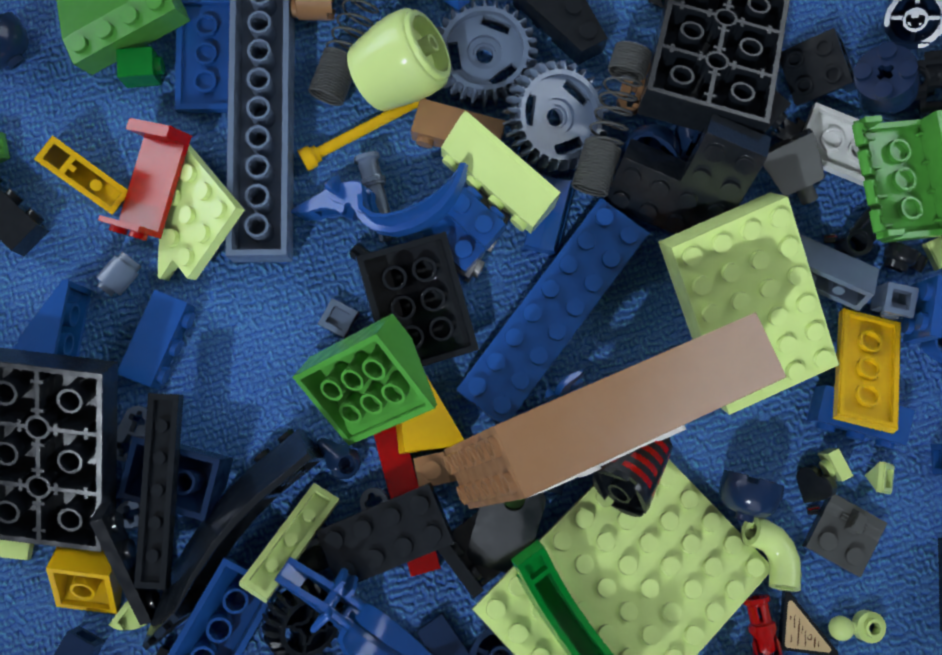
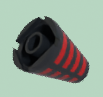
(634, 477)

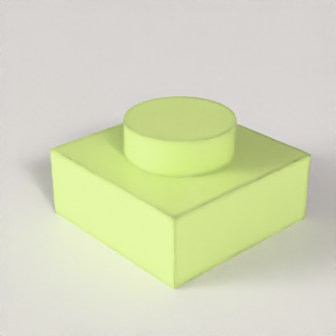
(834, 464)

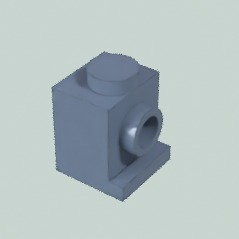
(894, 300)

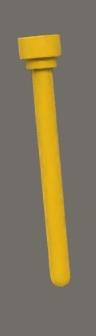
(313, 155)

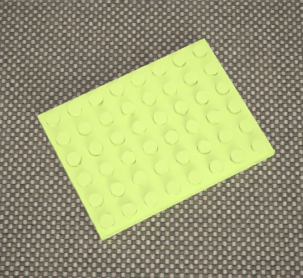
(640, 581)

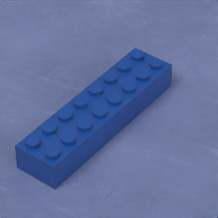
(552, 312)

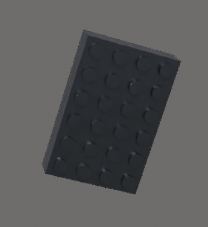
(715, 61)
(56, 446)

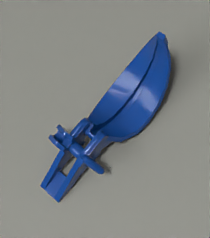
(354, 199)
(361, 624)

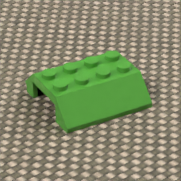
(902, 175)

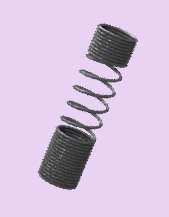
(332, 75)
(600, 154)

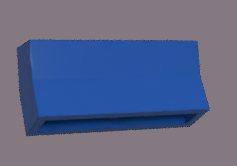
(549, 233)

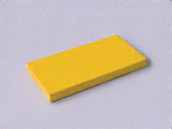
(867, 371)

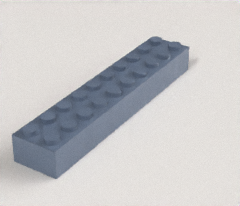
(261, 129)

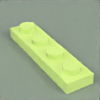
(289, 541)

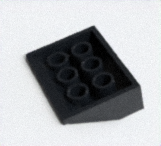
(423, 293)

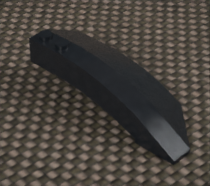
(226, 524)

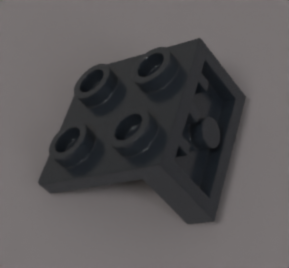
(817, 67)
(470, 574)

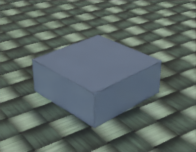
(338, 318)

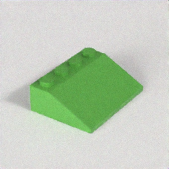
(99, 27)
(368, 381)

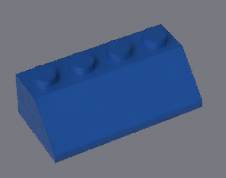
(223, 615)

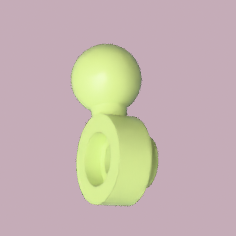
(843, 628)

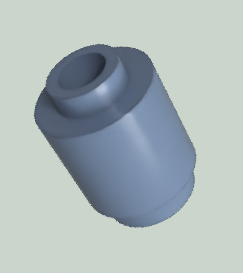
(118, 274)

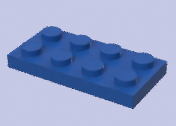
(203, 58)

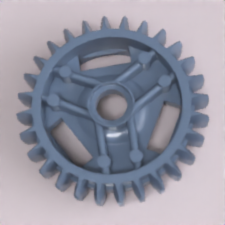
(508, 49)
(546, 87)

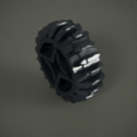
(294, 613)

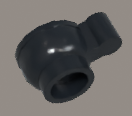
(902, 257)

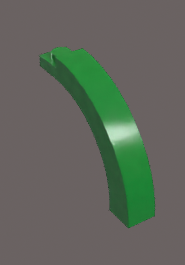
(555, 603)

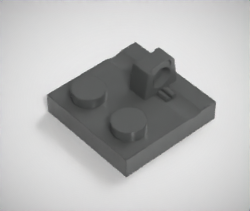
(845, 534)

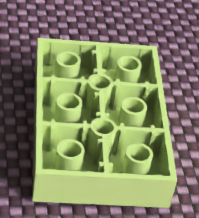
(749, 265)

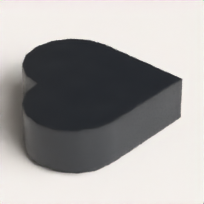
(815, 485)

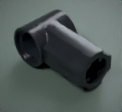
(861, 234)

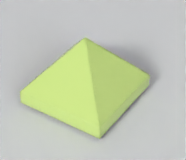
(881, 477)

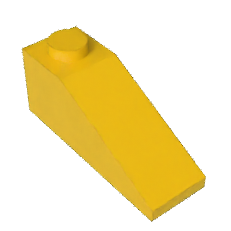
(81, 174)

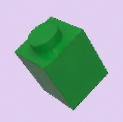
(139, 67)

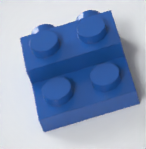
(469, 228)

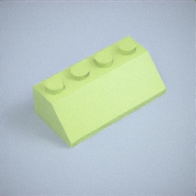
(499, 173)

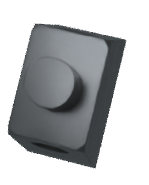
(796, 166)

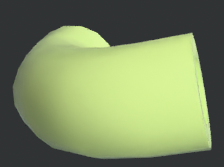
(780, 551)

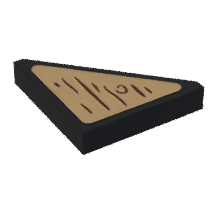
(799, 631)

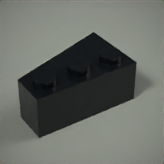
(568, 24)

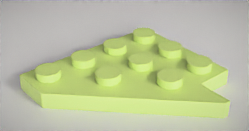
(197, 220)

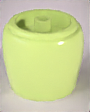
(399, 60)

